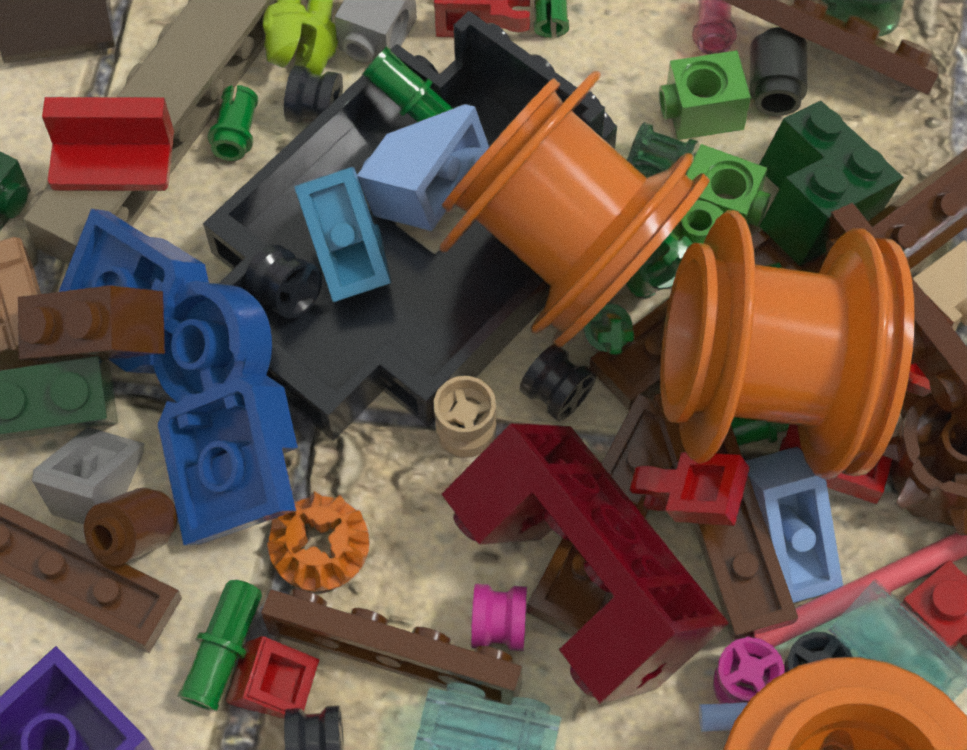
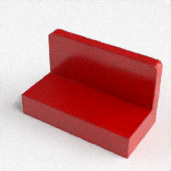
(109, 143)

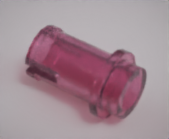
(714, 29)

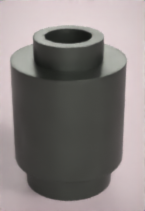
(778, 71)

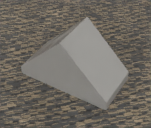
(87, 472)

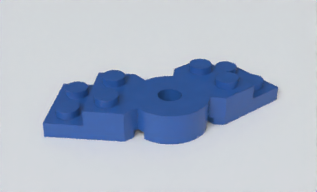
(227, 416)

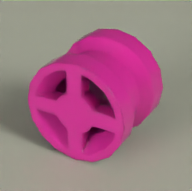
(499, 617)
(748, 662)

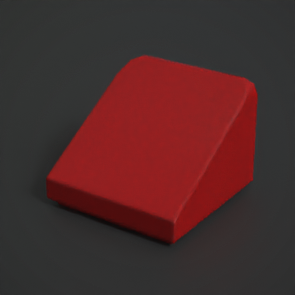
(272, 678)

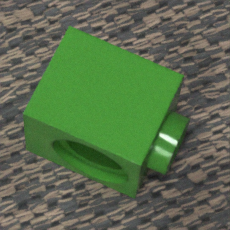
(713, 76)
(732, 177)

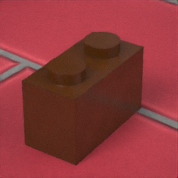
(91, 323)

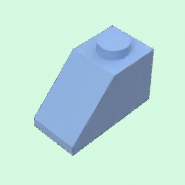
(421, 166)
(798, 522)

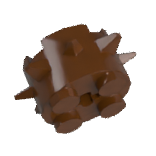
(930, 462)

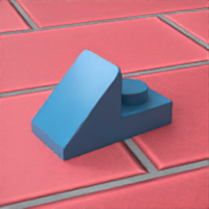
(344, 234)

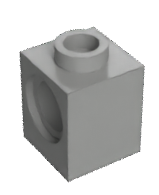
(371, 25)

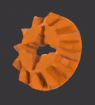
(311, 568)

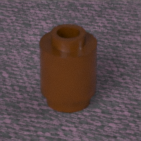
(129, 525)

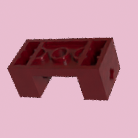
(550, 481)

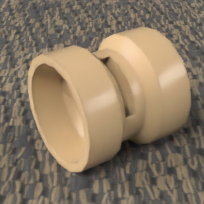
(465, 402)

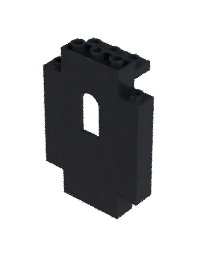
(442, 309)

